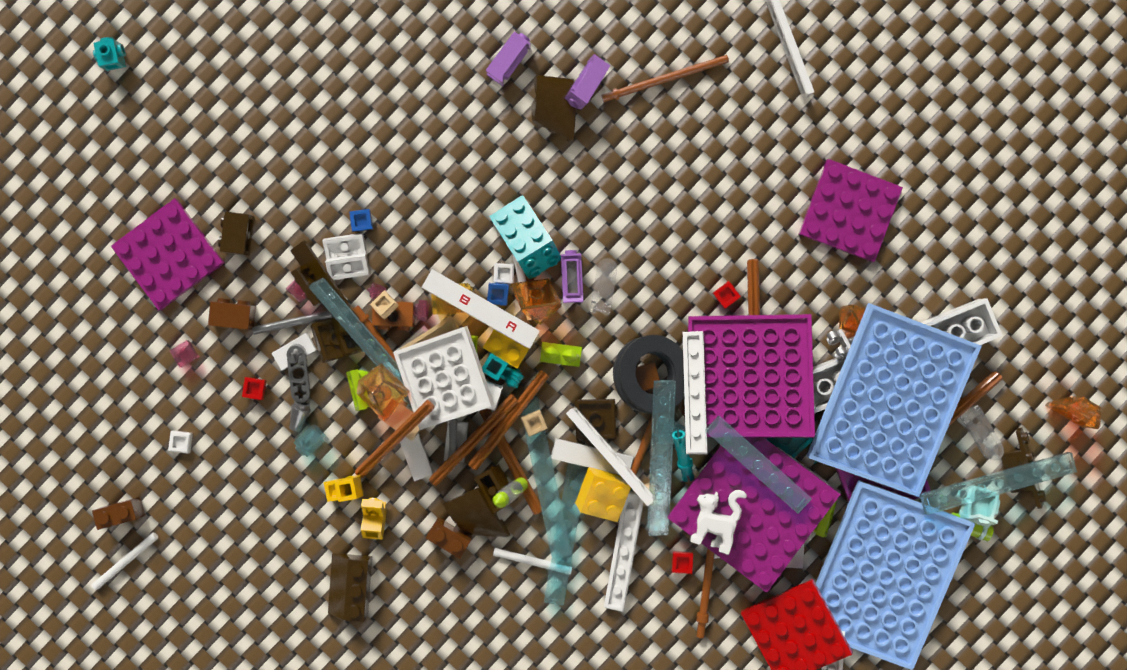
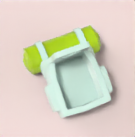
(982, 514)

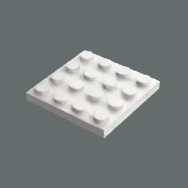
(446, 374)

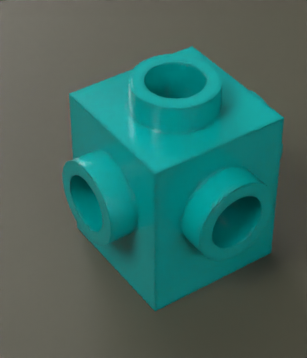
(109, 54)

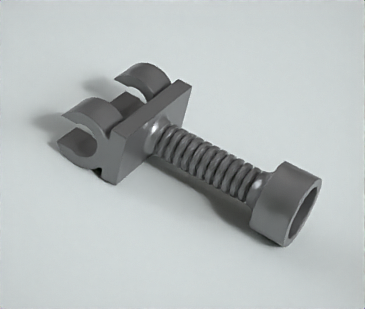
(838, 336)

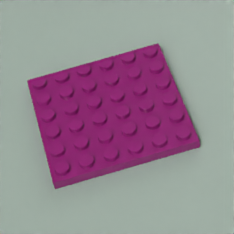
(759, 373)
(768, 527)

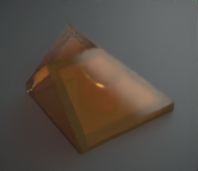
(537, 299)
(850, 317)
(381, 391)
(1078, 410)

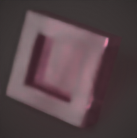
(296, 291)
(421, 310)
(184, 353)

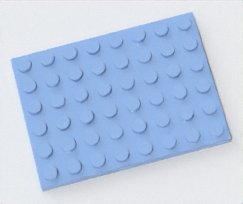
(893, 400)
(890, 572)

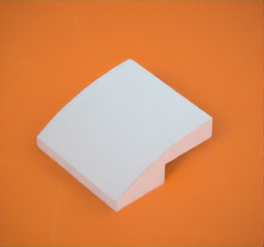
(346, 256)

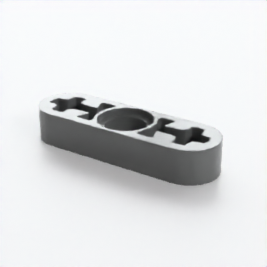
(292, 359)

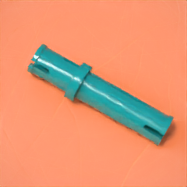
(684, 461)

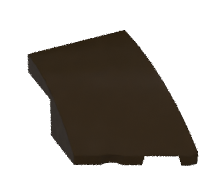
(551, 108)
(333, 340)
(475, 516)

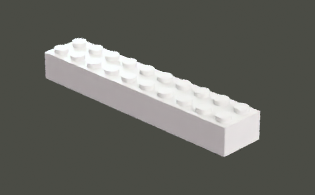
(970, 321)

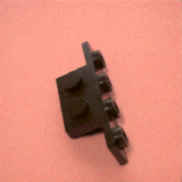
(310, 272)
(1021, 457)

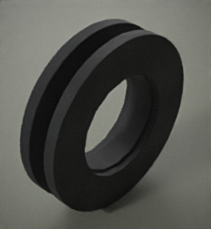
(625, 367)

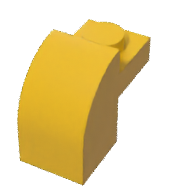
(344, 489)
(373, 518)

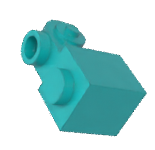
(499, 369)

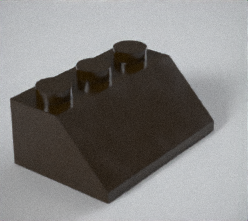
(350, 586)

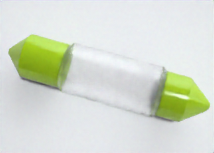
(510, 492)

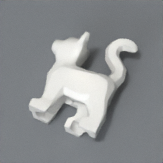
(716, 523)

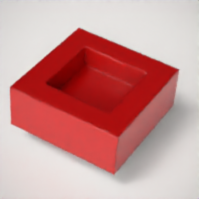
(726, 294)
(254, 388)
(682, 562)

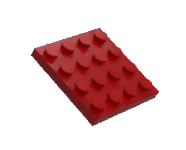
(796, 630)

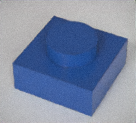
(361, 220)
(497, 293)

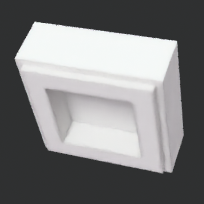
(503, 273)
(180, 442)

